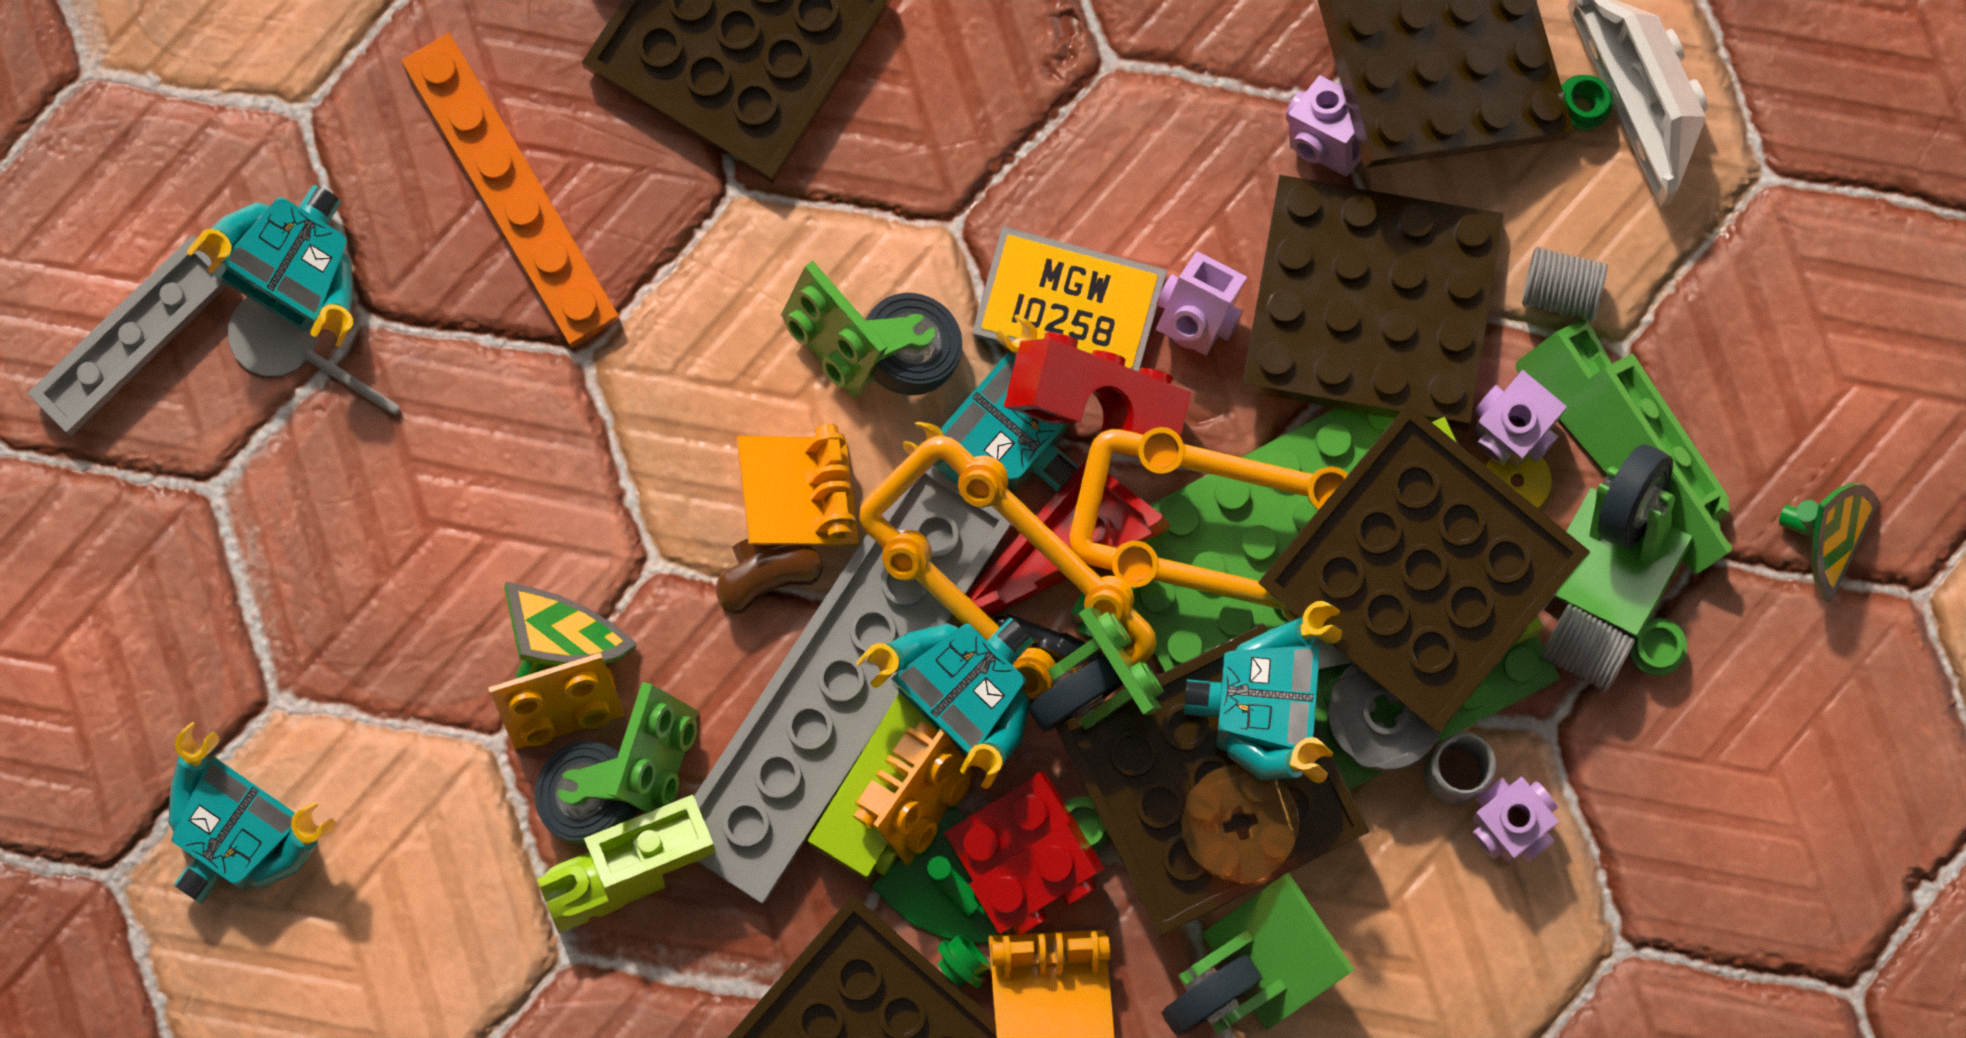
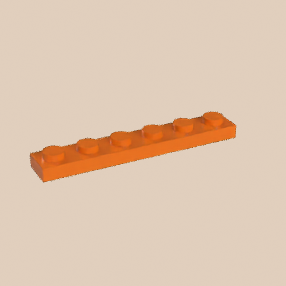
(510, 190)

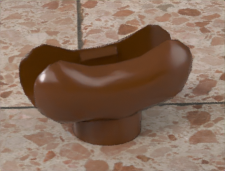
(764, 570)

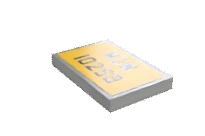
(1070, 292)

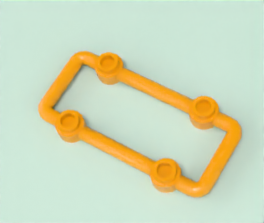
(1160, 453)
(982, 485)

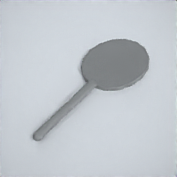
(277, 348)

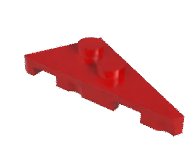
(1026, 571)

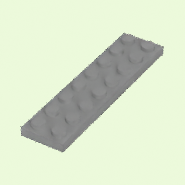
(820, 704)

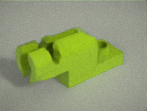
(625, 863)

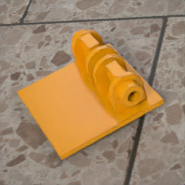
(798, 489)
(557, 701)
(933, 785)
(1052, 985)

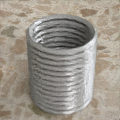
(1564, 284)
(1587, 648)
(1478, 749)

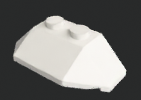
(1647, 85)

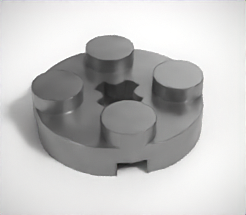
(1368, 742)

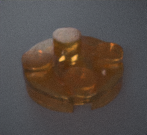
(1222, 852)

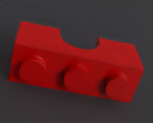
(1057, 378)

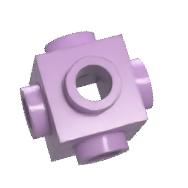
(1323, 127)
(1201, 304)
(1530, 406)
(1505, 840)

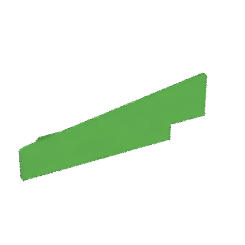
(1616, 411)

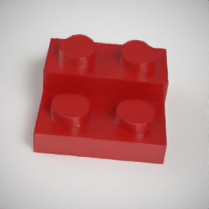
(1025, 855)

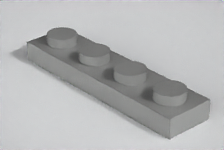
(127, 339)

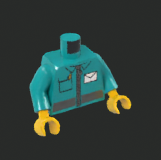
(286, 260)
(1010, 437)
(962, 686)
(1270, 699)
(233, 824)

